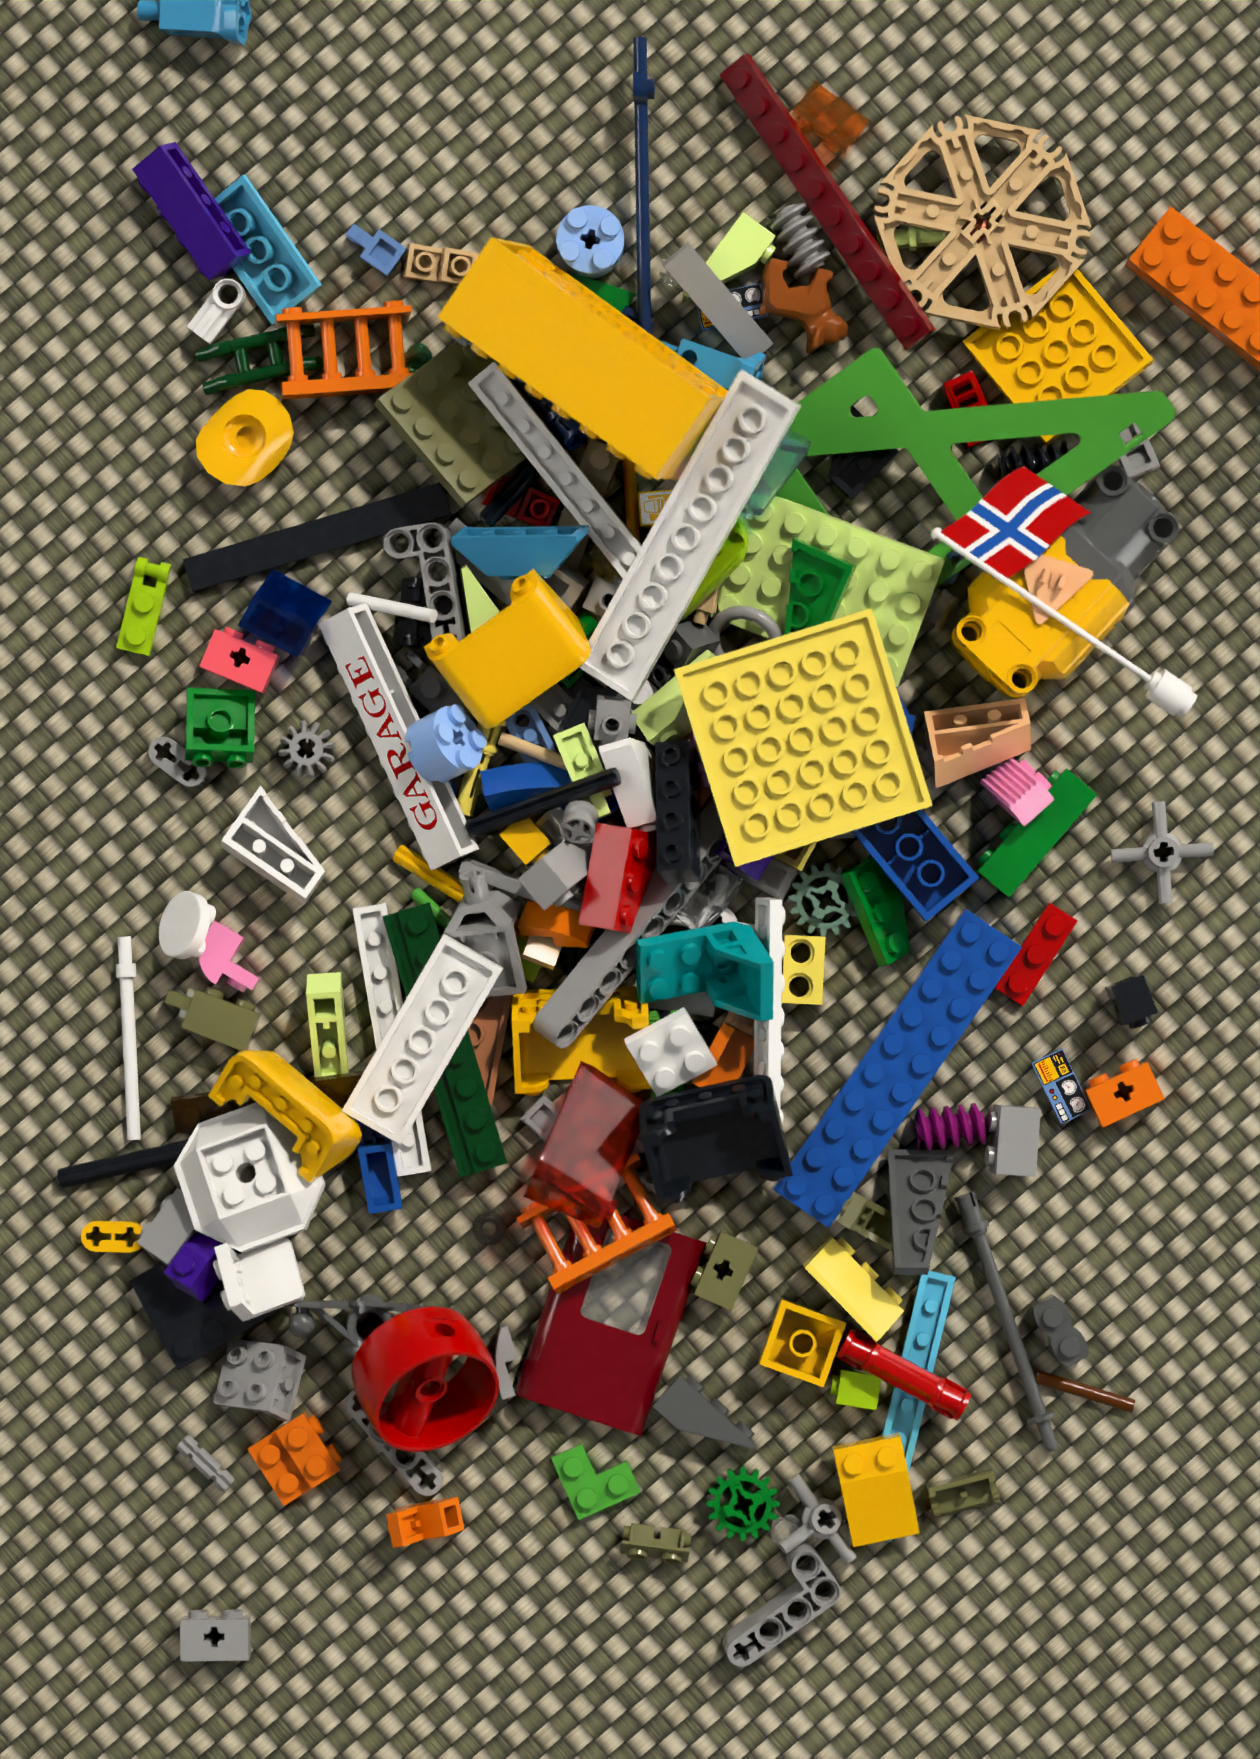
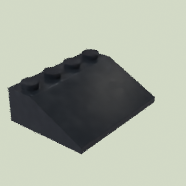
(184, 1323)

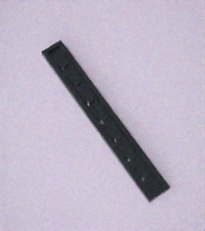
(316, 537)

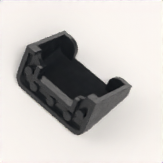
(713, 1135)

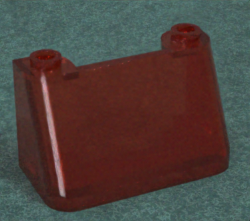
(587, 1148)

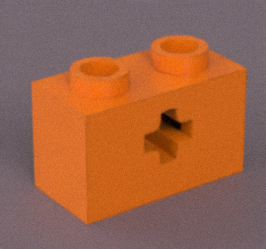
(1143, 1092)

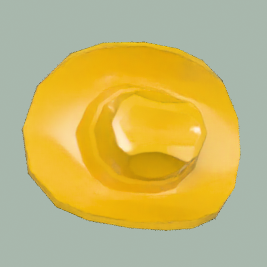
(245, 438)

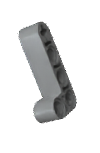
(433, 588)
(776, 1609)

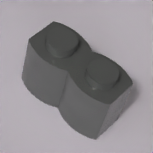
(1063, 1339)

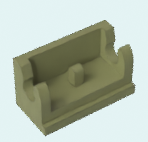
(963, 1493)

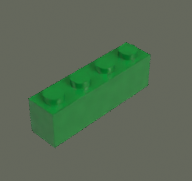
(1026, 846)

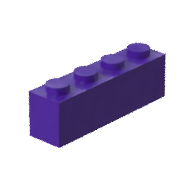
(191, 211)

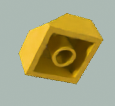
(802, 1342)

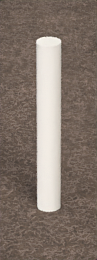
(393, 607)

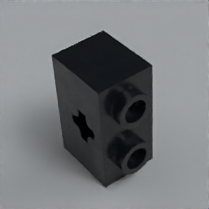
(1132, 1001)

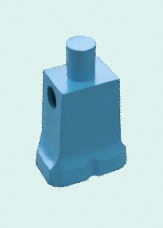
(199, 18)
(719, 365)

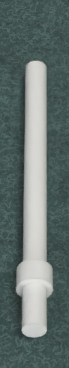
(125, 972)

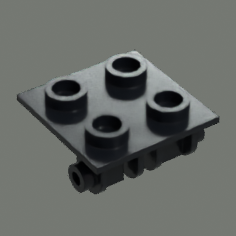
(413, 631)

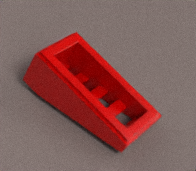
(958, 382)

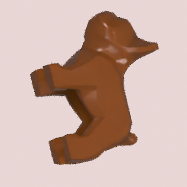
(804, 304)

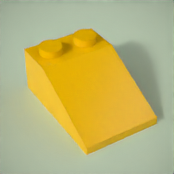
(876, 1489)

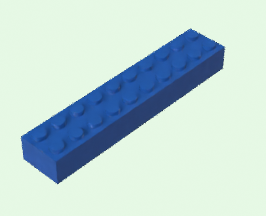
(897, 1067)

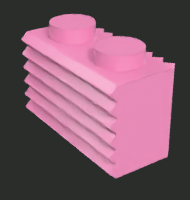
(1018, 790)

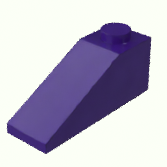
(193, 1266)

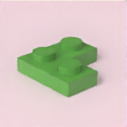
(589, 1490)

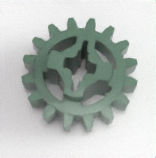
(818, 914)

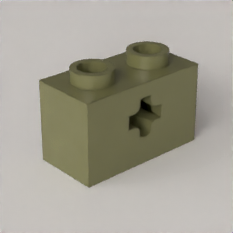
(740, 1258)

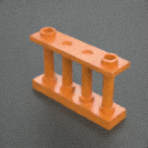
(331, 381)
(595, 1256)

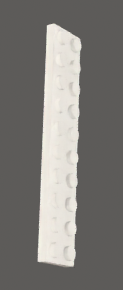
(688, 534)

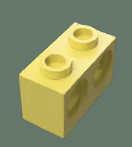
(810, 970)

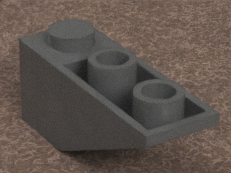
(693, 1413)

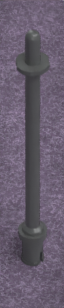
(976, 1228)

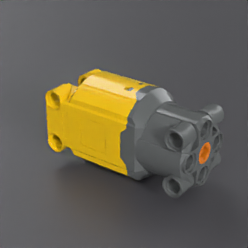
(1113, 541)

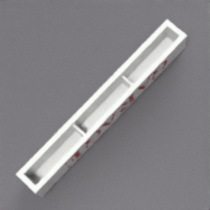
(387, 714)

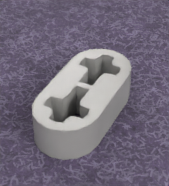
(172, 768)

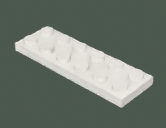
(422, 1039)

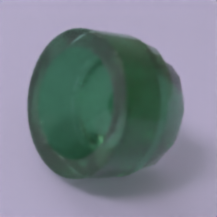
(417, 356)

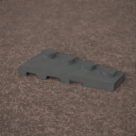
(916, 1202)

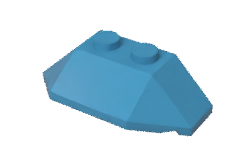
(517, 550)

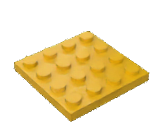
(1063, 352)

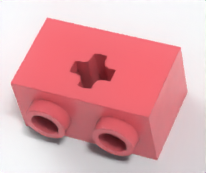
(220, 661)

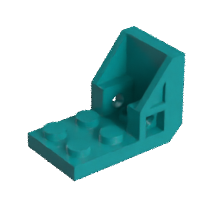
(712, 959)

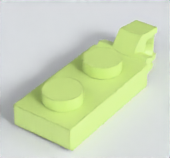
(582, 761)

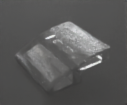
(711, 897)

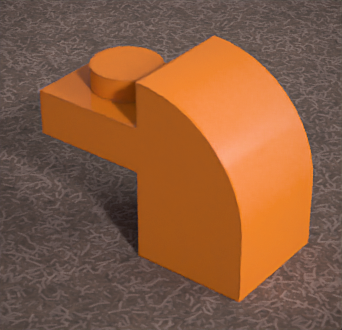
(424, 1521)

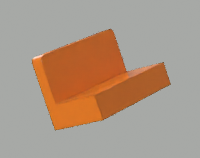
(731, 1054)

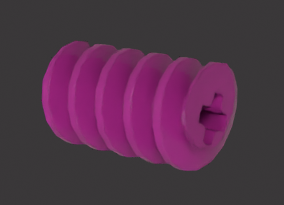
(950, 1126)

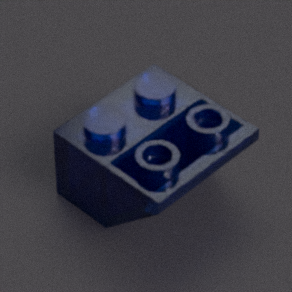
(285, 614)

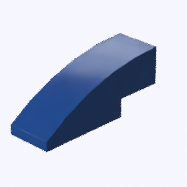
(520, 781)
(378, 1171)

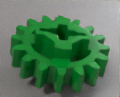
(727, 1509)

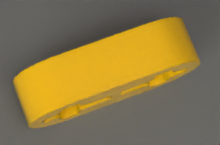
(112, 1244)

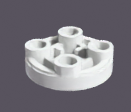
(185, 925)

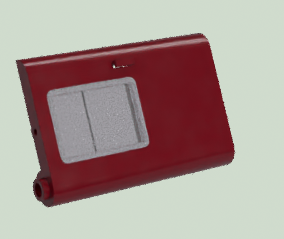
(596, 1338)

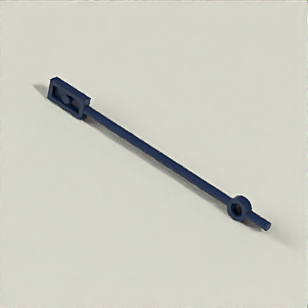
(642, 91)

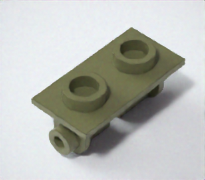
(667, 1548)

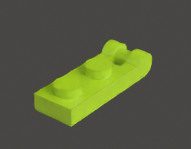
(143, 607)

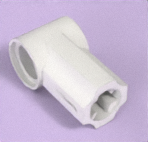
(216, 314)

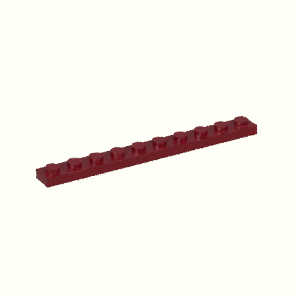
(827, 202)

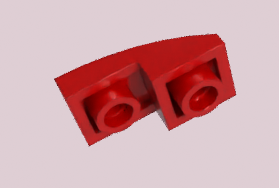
(531, 508)

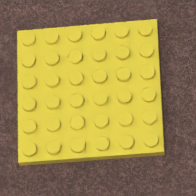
(803, 737)

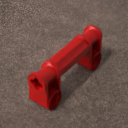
(937, 1392)

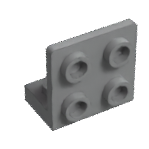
(260, 1378)

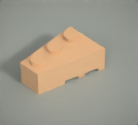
(975, 737)

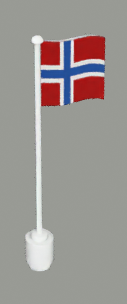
(1012, 530)

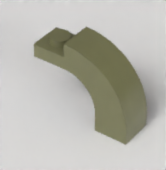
(868, 1220)

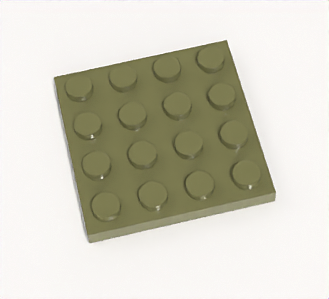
(451, 424)

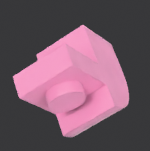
(217, 959)

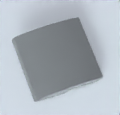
(504, 1353)

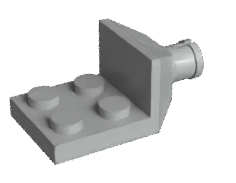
(486, 925)

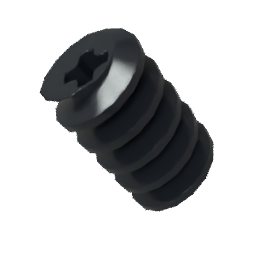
(1034, 461)

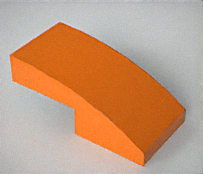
(555, 922)

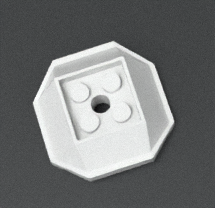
(238, 1212)

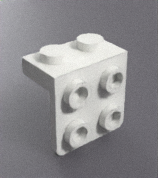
(259, 1278)

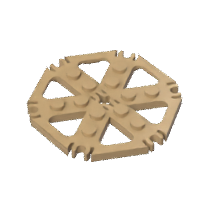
(970, 192)

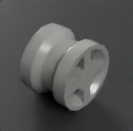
(579, 822)

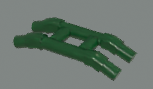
(244, 374)

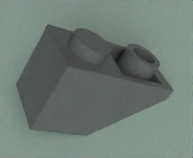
(683, 647)

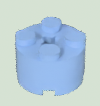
(579, 225)
(445, 744)

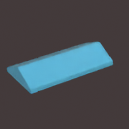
(275, 268)

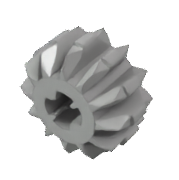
(318, 749)

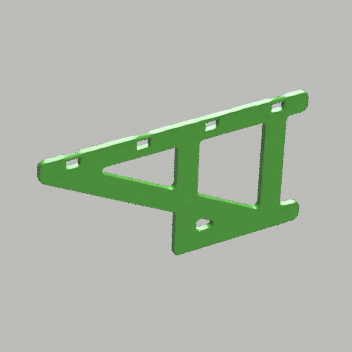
(931, 434)

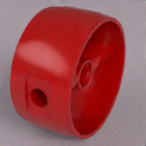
(418, 1351)

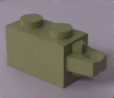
(216, 1018)

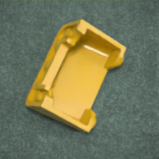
(512, 653)
(598, 1044)
(322, 1128)

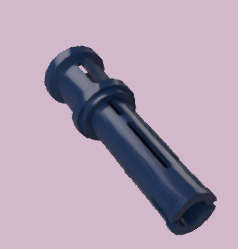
(555, 421)

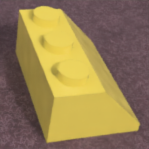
(854, 1287)

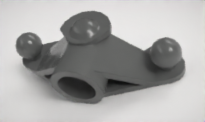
(303, 1323)

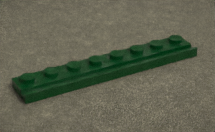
(461, 1086)

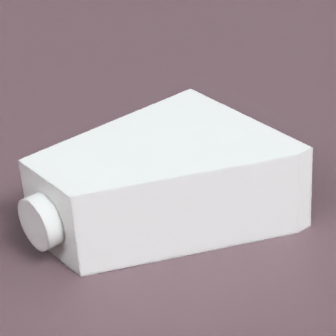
(637, 789)

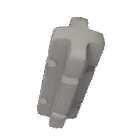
(205, 1463)

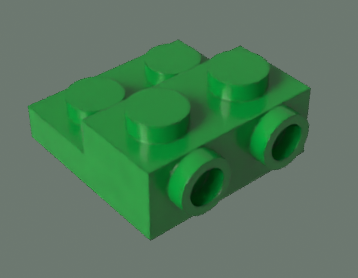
(220, 726)

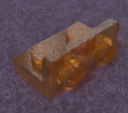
(829, 119)

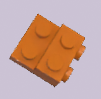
(296, 1457)

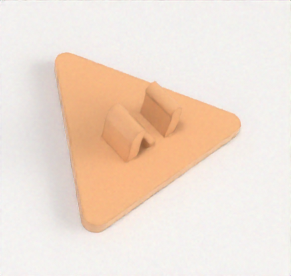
(1053, 583)

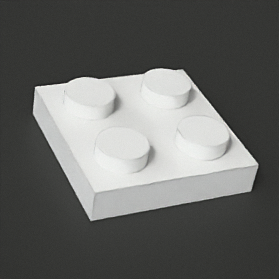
(670, 1052)

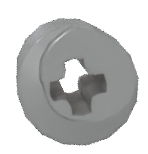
(798, 239)

